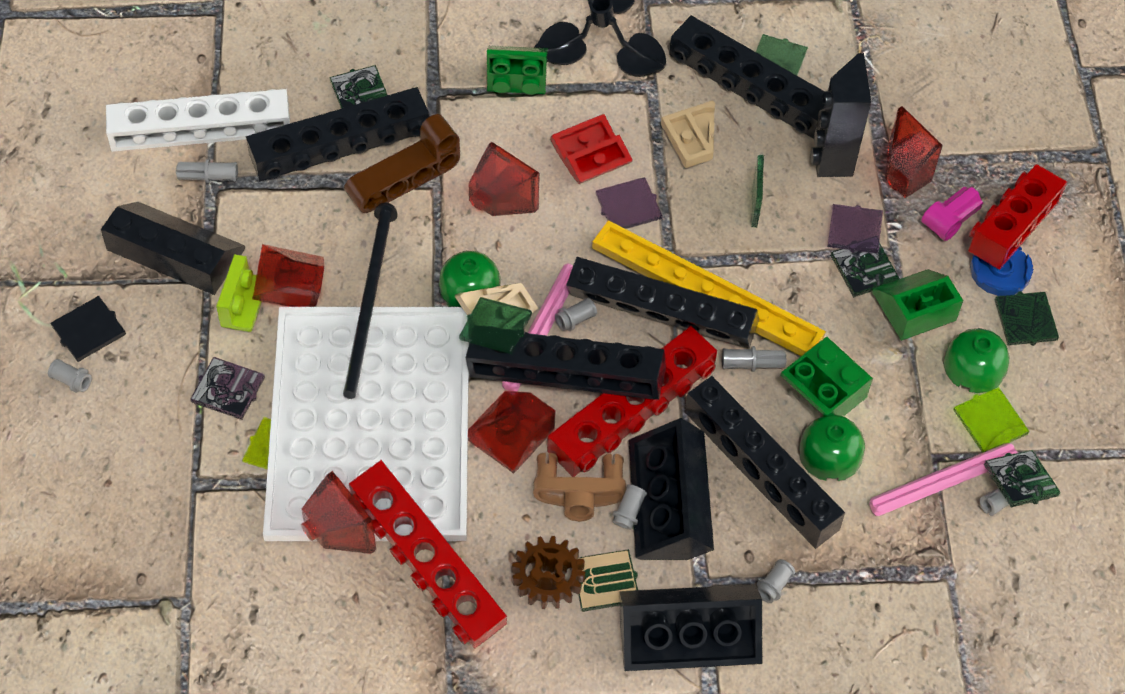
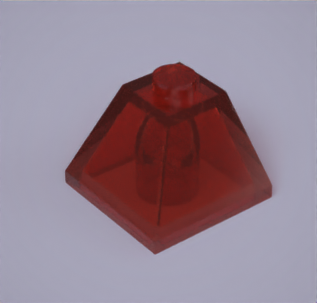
(910, 154)
(504, 184)
(288, 277)
(513, 428)
(337, 518)

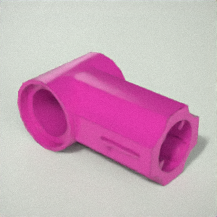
(948, 216)

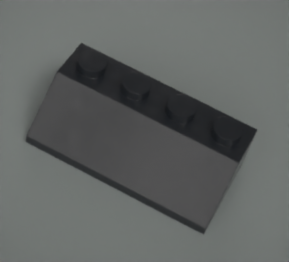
(842, 120)
(170, 245)
(677, 506)
(691, 627)

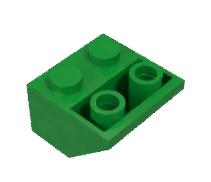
(516, 69)
(919, 302)
(829, 379)

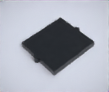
(88, 328)

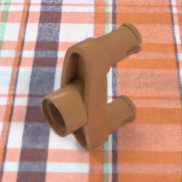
(579, 494)

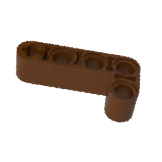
(408, 168)

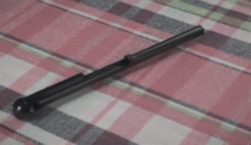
(385, 214)

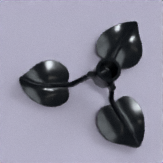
(637, 58)

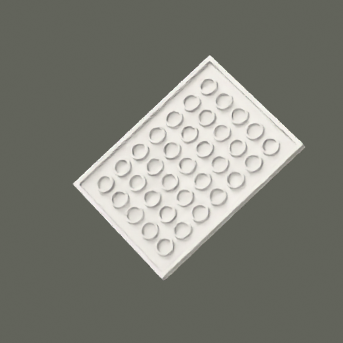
(404, 412)

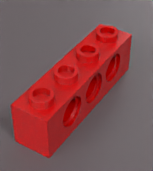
(1016, 216)

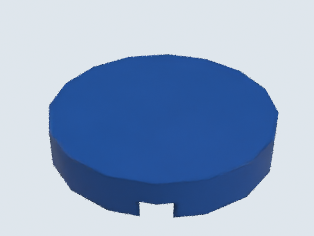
(1008, 280)

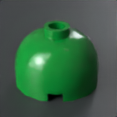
(466, 273)
(977, 360)
(832, 448)

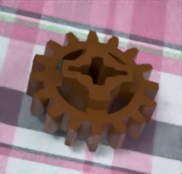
(548, 586)

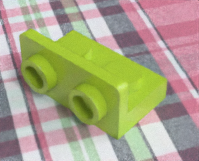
(235, 304)

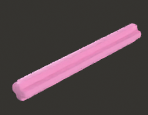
(546, 315)
(936, 481)

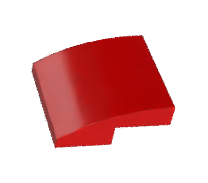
(590, 149)

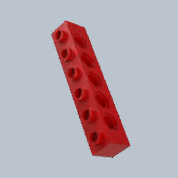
(577, 456)
(488, 617)

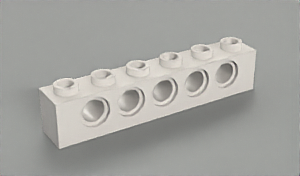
(194, 119)

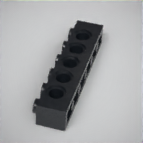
(748, 74)
(337, 134)
(663, 302)
(573, 365)
(764, 462)

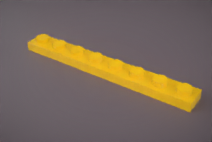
(666, 266)

